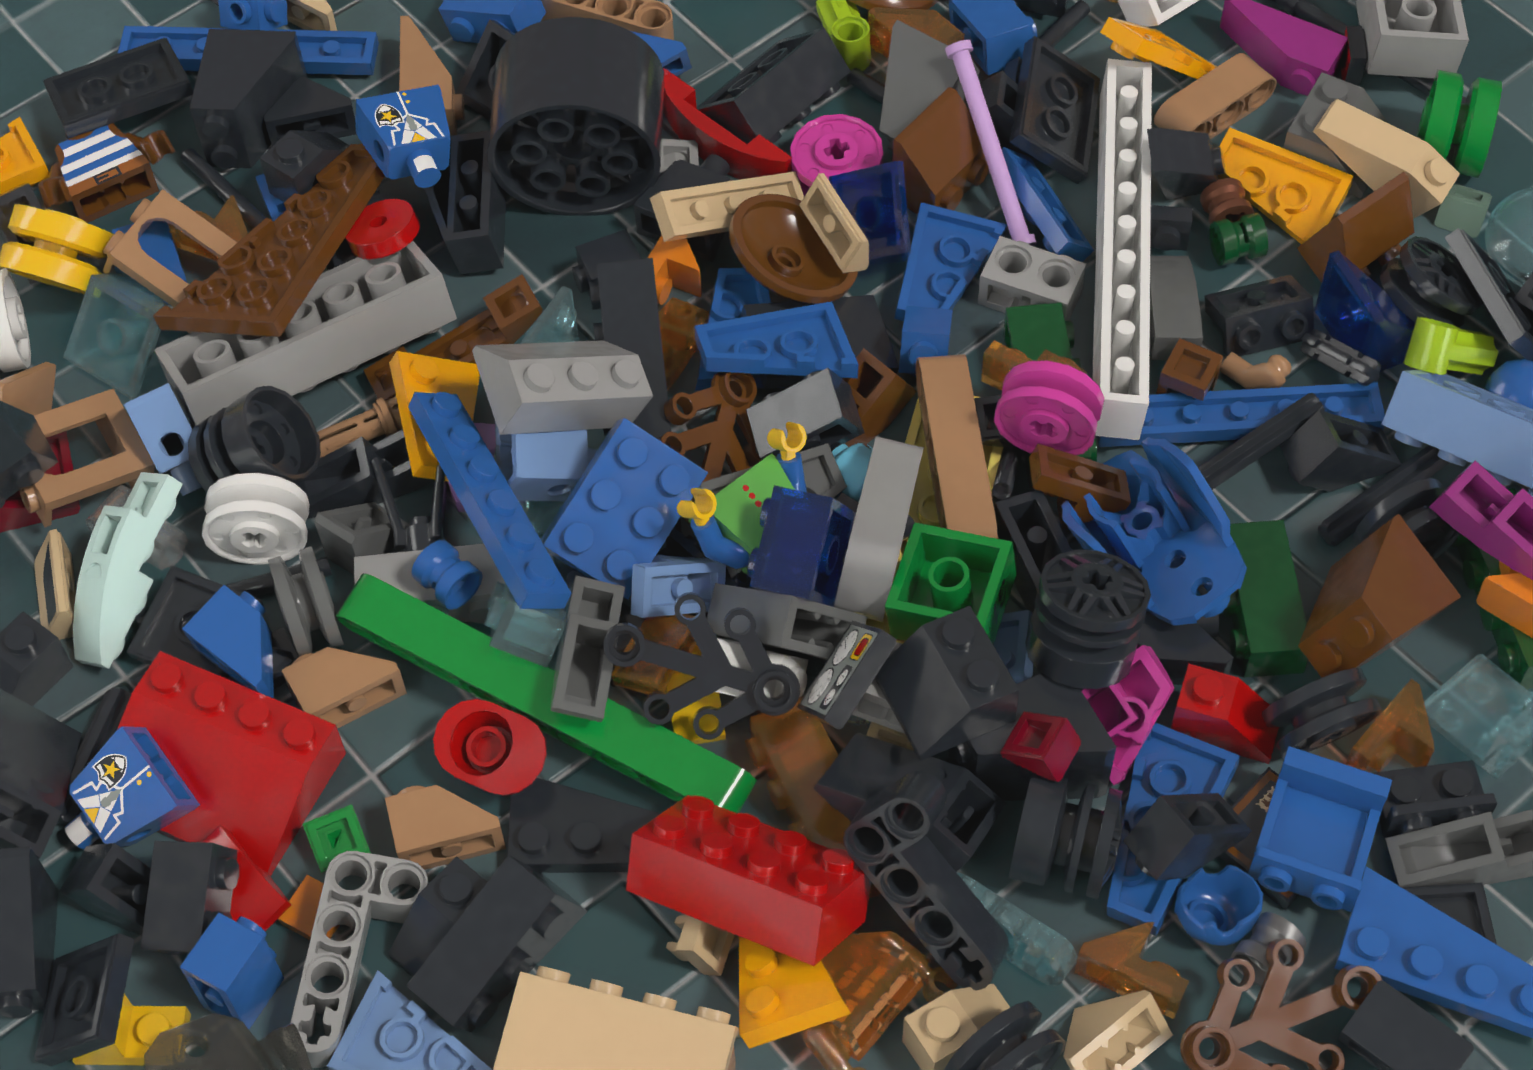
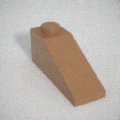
(423, 68)

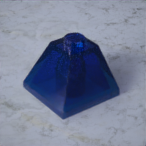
(1362, 313)

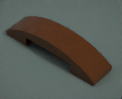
(508, 317)

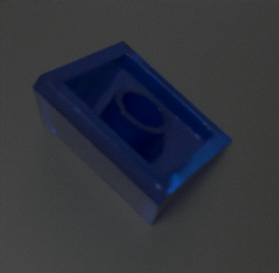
(879, 208)

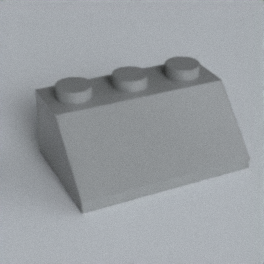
(561, 385)

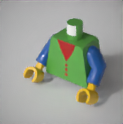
(730, 520)

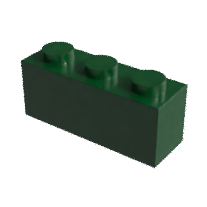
(1268, 606)

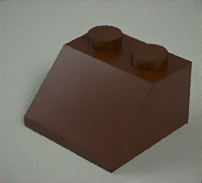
(940, 154)
(1366, 230)

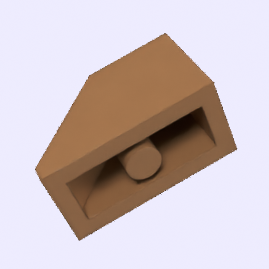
(342, 684)
(438, 825)

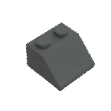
(1305, 142)

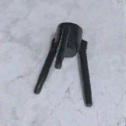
(421, 529)

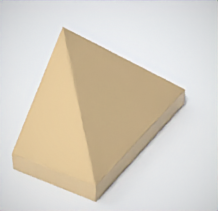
(1115, 1033)

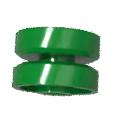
(1461, 124)

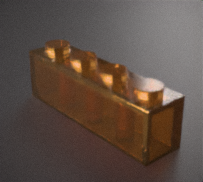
(795, 757)

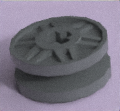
(305, 601)

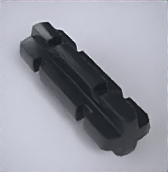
(1340, 357)

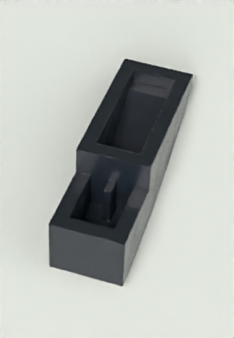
(348, 478)

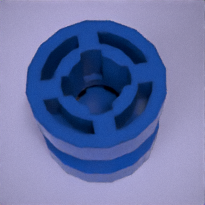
(444, 572)

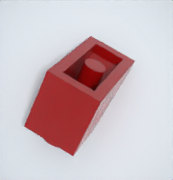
(1224, 714)

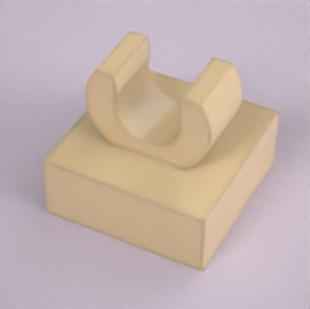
(701, 945)

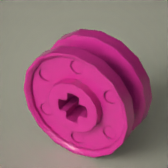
(834, 147)
(1049, 407)

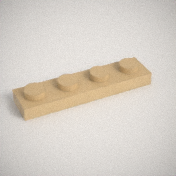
(711, 207)

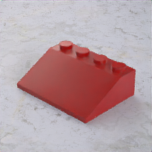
(238, 752)

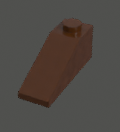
(878, 396)

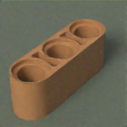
(1218, 98)

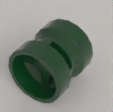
(1238, 239)

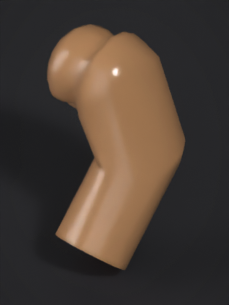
(1258, 376)

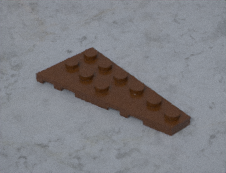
(279, 260)

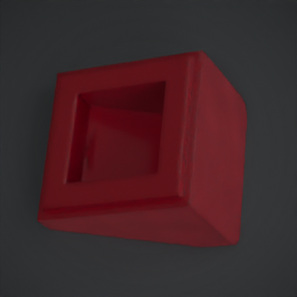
(1042, 744)

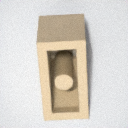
(947, 1022)

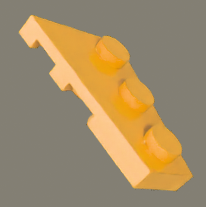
(1153, 45)
(1285, 185)
(782, 995)

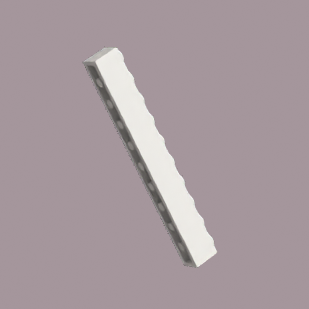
(1123, 249)

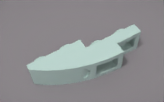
(110, 580)

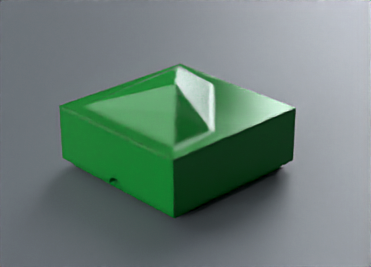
(334, 835)

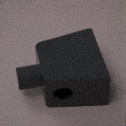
(678, 176)

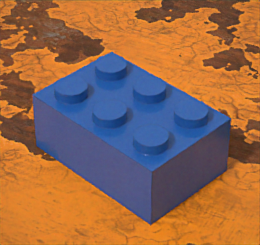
(622, 506)

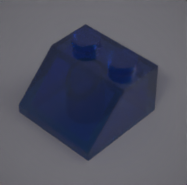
(801, 545)

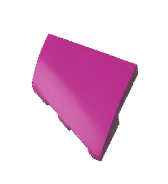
(1132, 707)

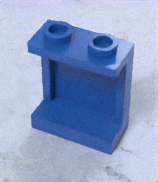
(1319, 829)

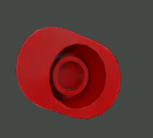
(489, 746)

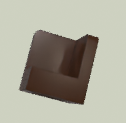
(1190, 370)

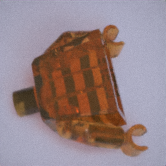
(876, 980)

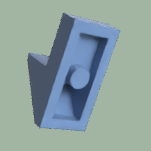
(666, 578)

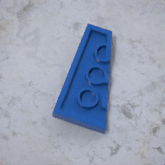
(1164, 766)
(1435, 957)

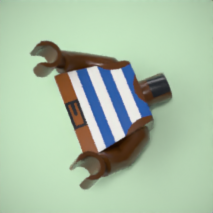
(104, 170)

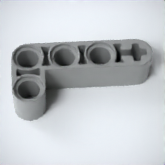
(878, 528)
(344, 957)

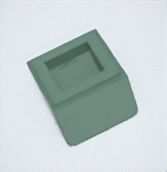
(1463, 209)

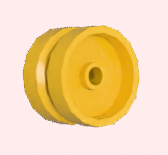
(56, 245)

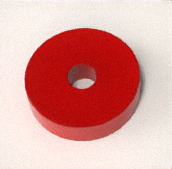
(383, 229)

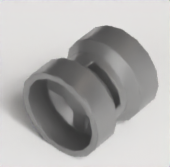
(1267, 928)

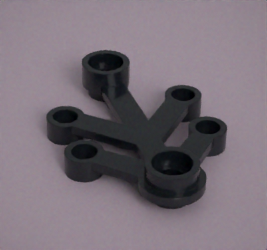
(710, 671)

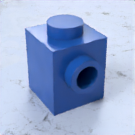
(254, 14)
(924, 335)

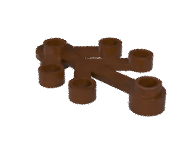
(732, 395)
(1268, 1019)

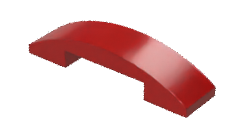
(745, 160)

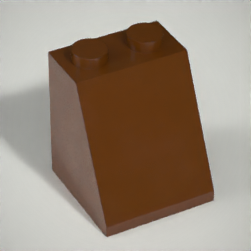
(1374, 600)

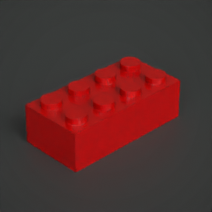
(749, 878)

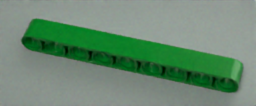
(467, 661)

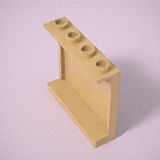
(597, 1029)

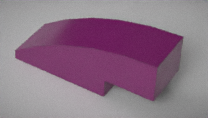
(1490, 517)

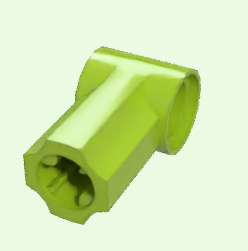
(847, 31)
(1444, 347)

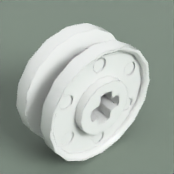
(255, 518)

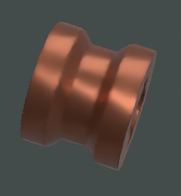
(1225, 200)

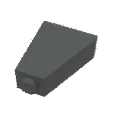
(914, 78)
(782, 620)

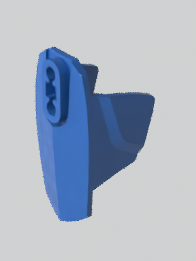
(1168, 532)

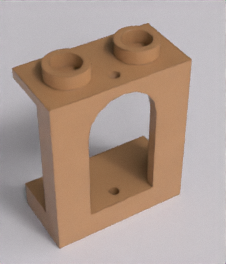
(127, 255)
(122, 438)

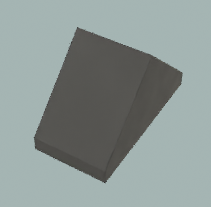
(355, 533)

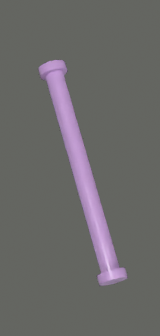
(989, 141)

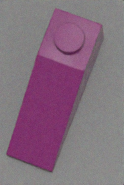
(1283, 44)

